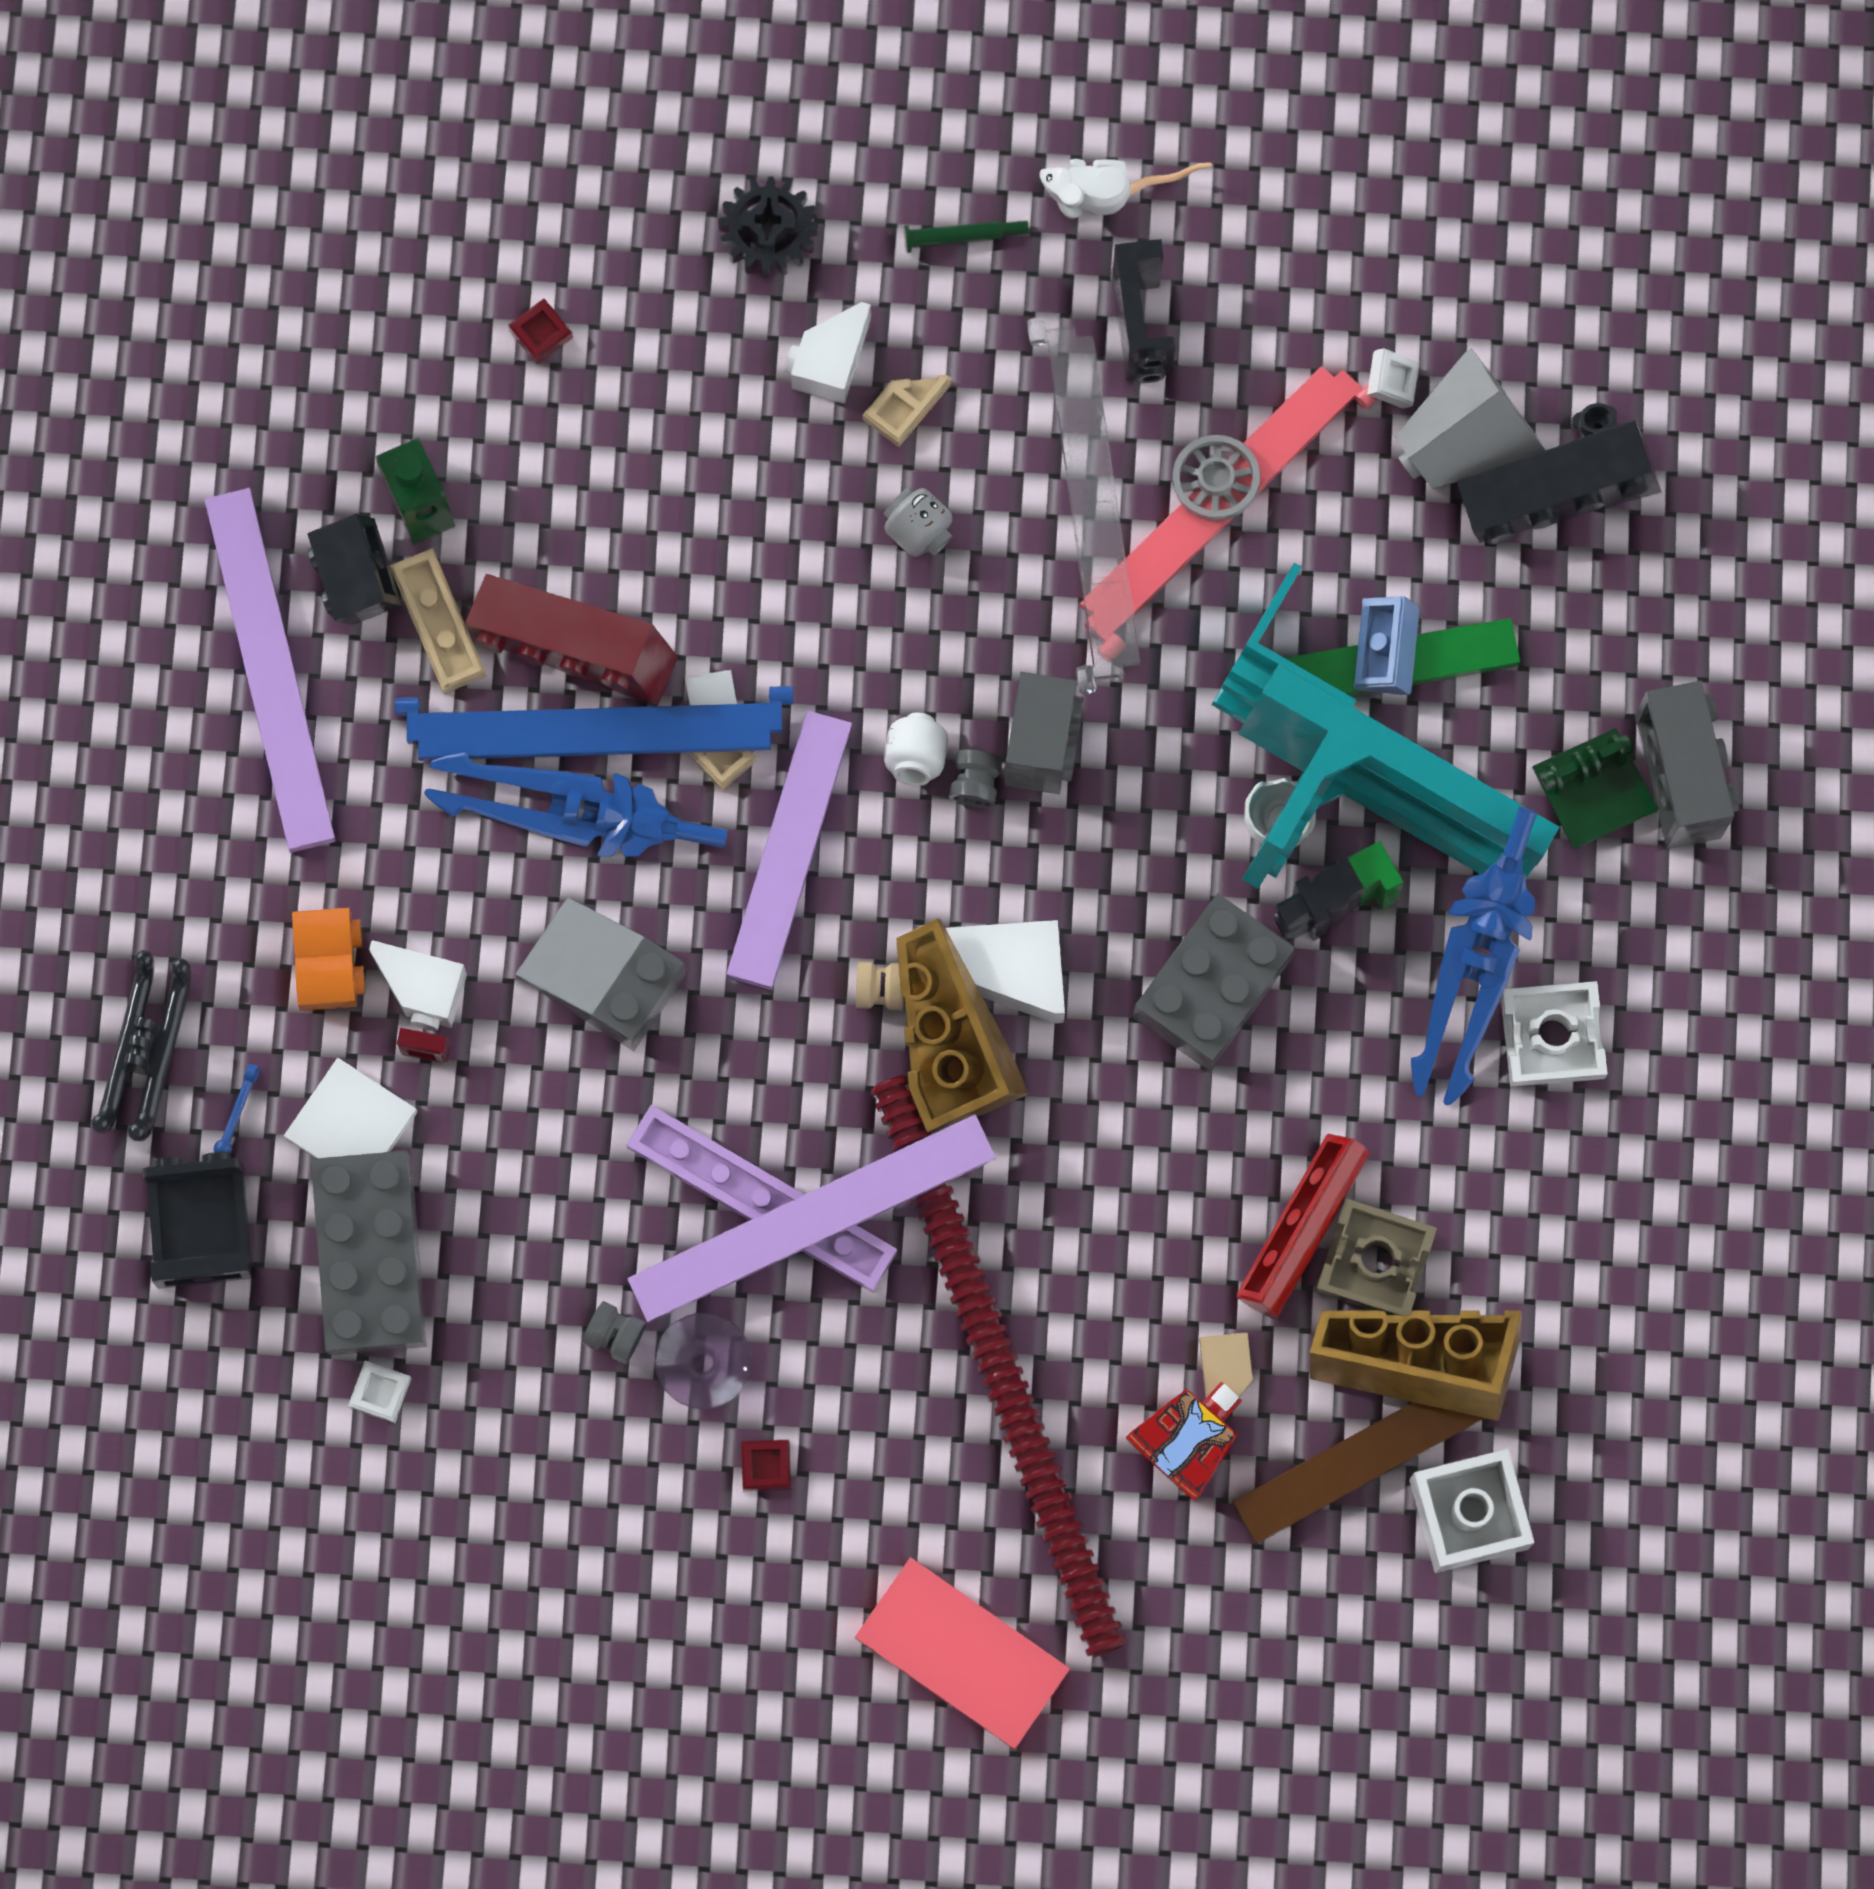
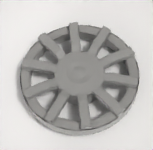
(1216, 477)

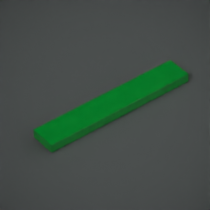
(1437, 656)

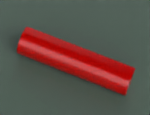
(1303, 1225)

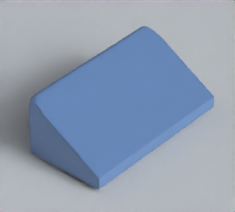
(1387, 645)

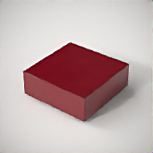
(540, 331)
(423, 1045)
(766, 1465)

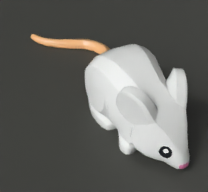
(1099, 187)

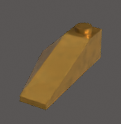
(953, 1041)

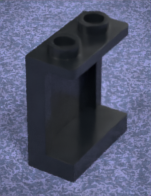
(1134, 269)
(198, 1221)

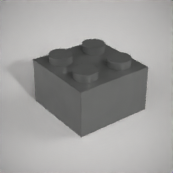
(1040, 732)

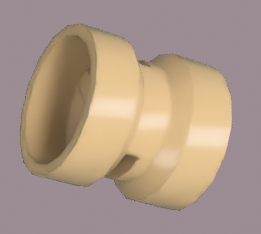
(869, 986)

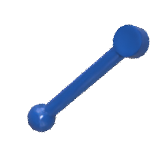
(250, 1077)

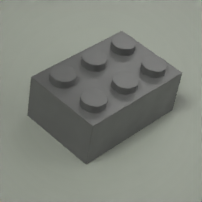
(1686, 764)
(1213, 982)

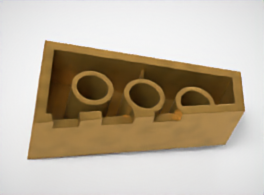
(1420, 1357)

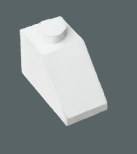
(830, 354)
(422, 984)

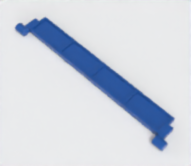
(595, 729)

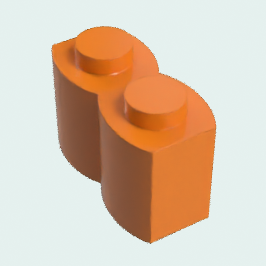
(326, 959)

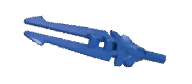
(627, 819)
(1495, 907)

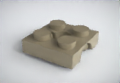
(1349, 1280)

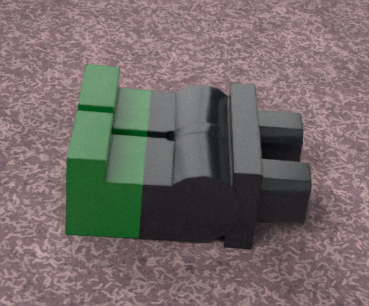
(1338, 891)

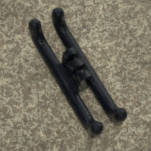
(144, 1047)

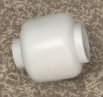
(916, 749)

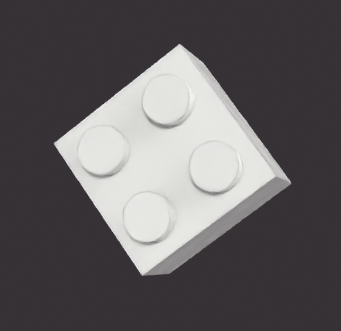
(1471, 1510)

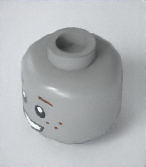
(918, 522)

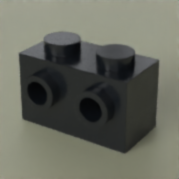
(353, 569)

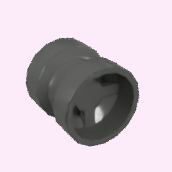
(975, 782)
(604, 1327)

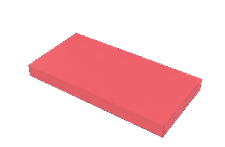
(962, 1653)

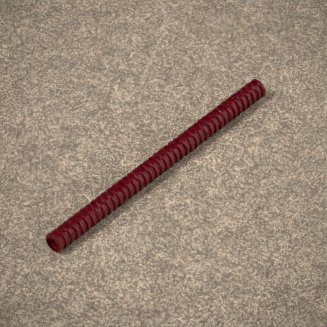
(1005, 1385)

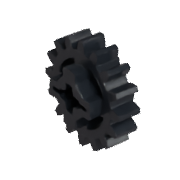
(751, 223)

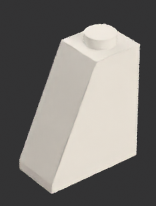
(1015, 965)

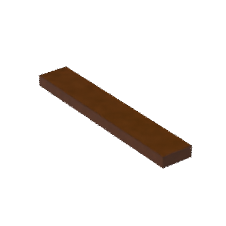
(1347, 1467)

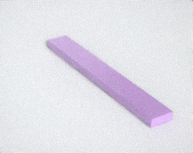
(270, 670)
(811, 1218)

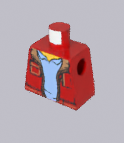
(1188, 1438)

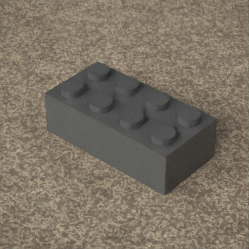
(368, 1253)

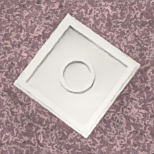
(349, 1116)

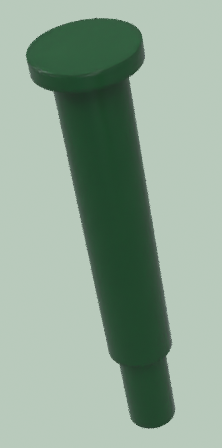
(962, 233)

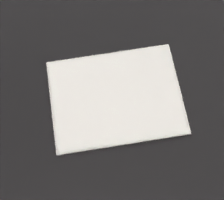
(711, 689)

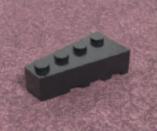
(1560, 483)

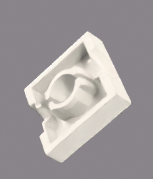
(1534, 1060)

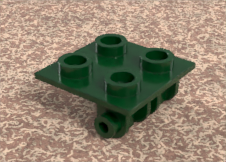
(1595, 788)

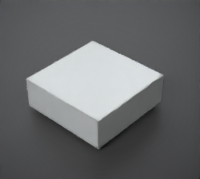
(1393, 378)
(379, 1391)

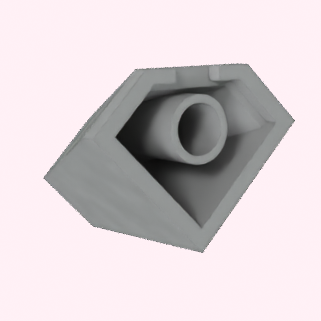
(1465, 427)

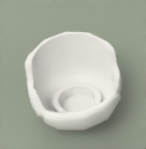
(1265, 805)

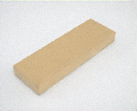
(438, 621)

